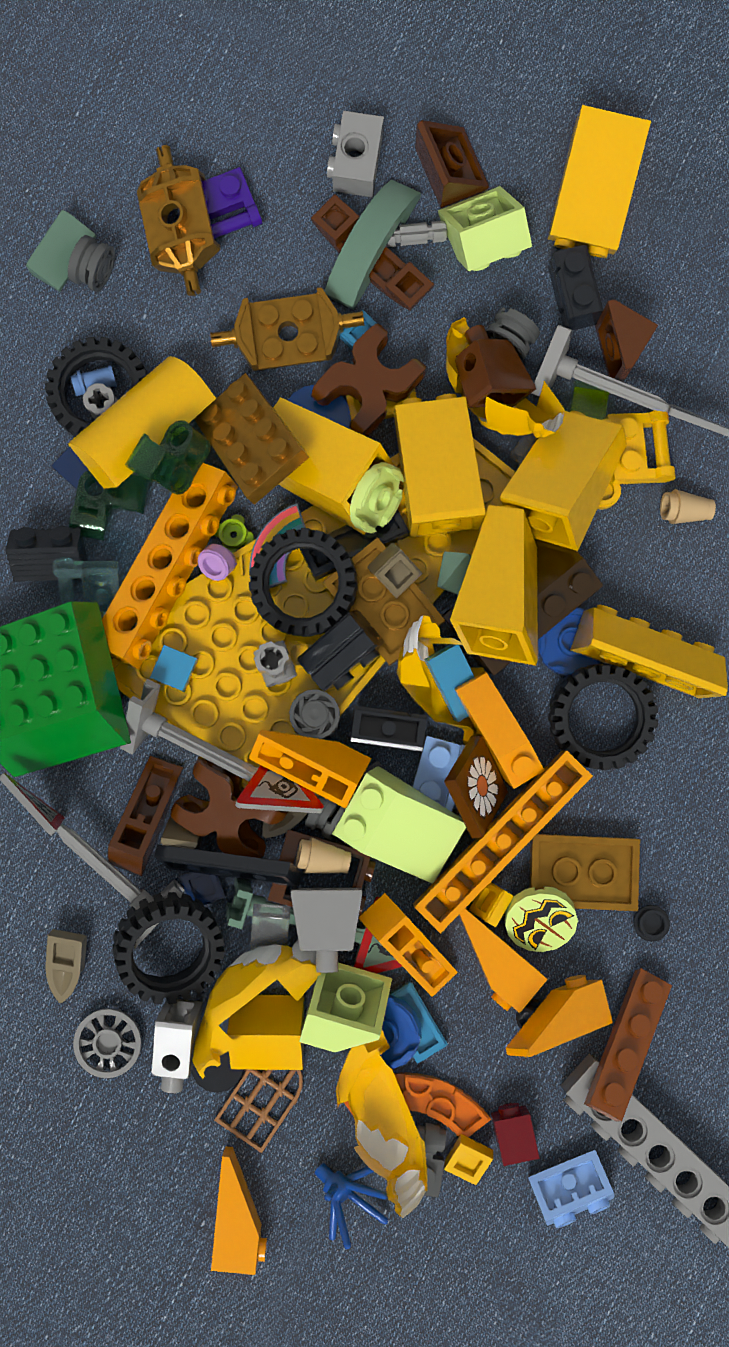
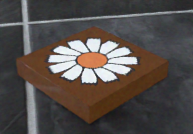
(476, 786)

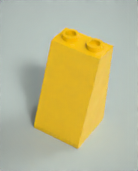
(598, 180)
(334, 463)
(438, 466)
(566, 478)
(499, 591)

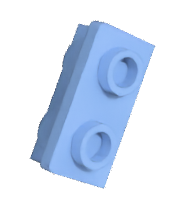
(434, 766)
(572, 1189)

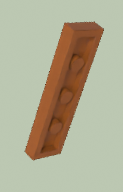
(628, 1045)

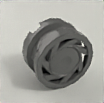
(91, 263)
(514, 328)
(314, 714)
(322, 820)

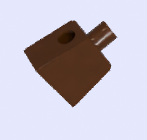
(492, 371)

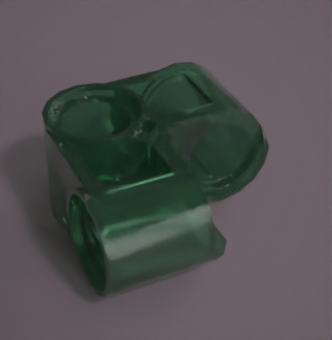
(174, 460)
(92, 512)

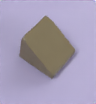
(394, 570)
(178, 836)

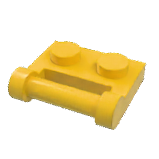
(633, 463)

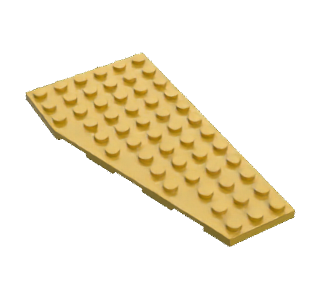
(222, 629)

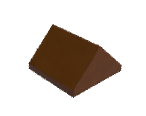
(449, 162)
(622, 338)

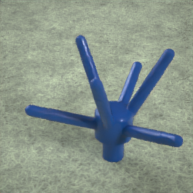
(338, 1189)

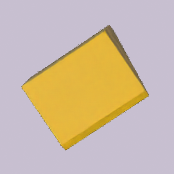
(268, 1034)

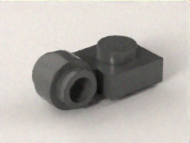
(434, 1142)

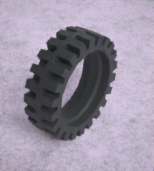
(72, 361)
(264, 564)
(642, 730)
(185, 980)

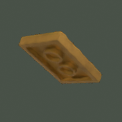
(384, 611)
(589, 869)

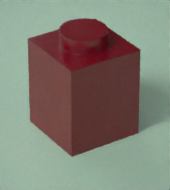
(514, 1134)

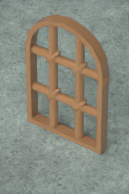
(263, 1113)

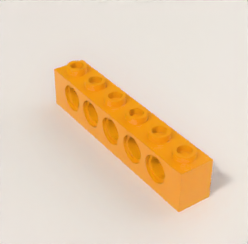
(149, 571)
(502, 840)

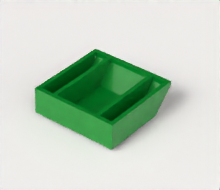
(57, 689)

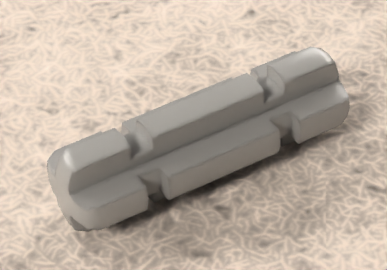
(418, 233)

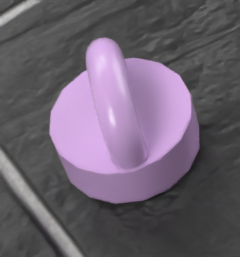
(216, 562)

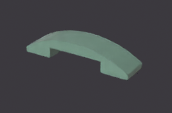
(368, 240)

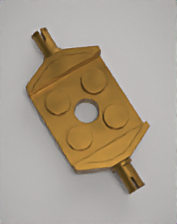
(190, 240)
(260, 323)

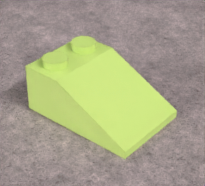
(399, 826)

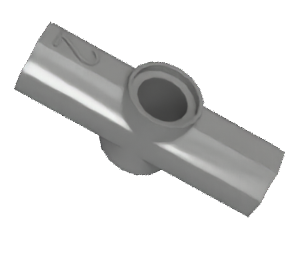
(274, 663)

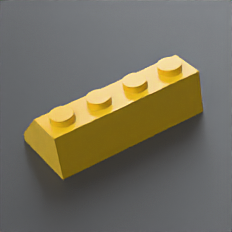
(650, 653)

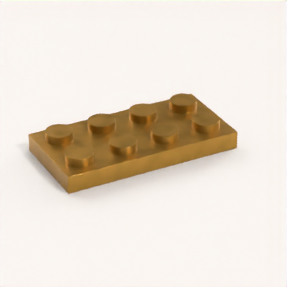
(250, 439)

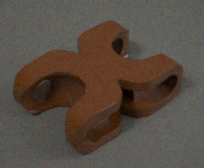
(369, 381)
(221, 814)

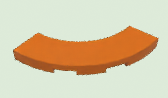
(442, 1102)

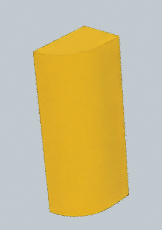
(150, 407)

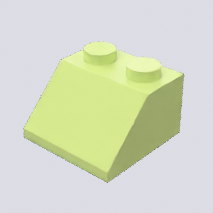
(486, 228)
(346, 1009)

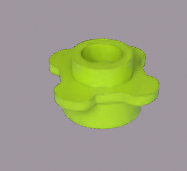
(235, 524)

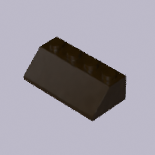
(562, 586)

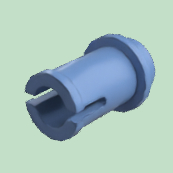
(82, 381)

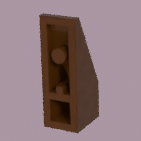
(144, 816)

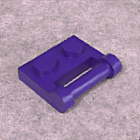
(226, 194)

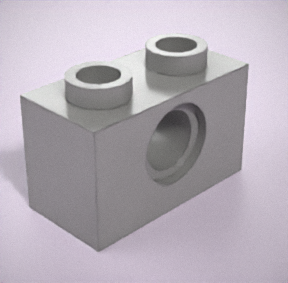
(361, 134)

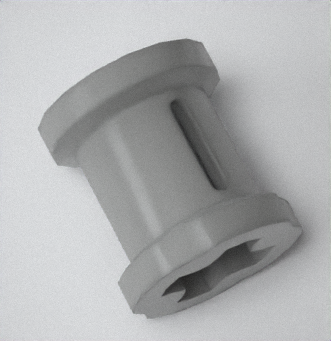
(92, 399)

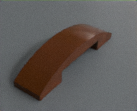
(390, 274)

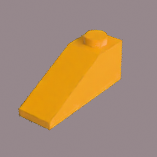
(500, 730)
(313, 763)
(407, 944)
(505, 970)
(563, 1016)
(237, 1225)

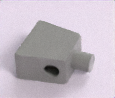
(326, 922)
(174, 1043)

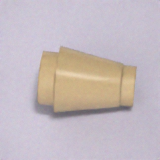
(686, 507)
(321, 857)

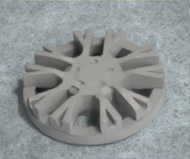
(107, 1043)

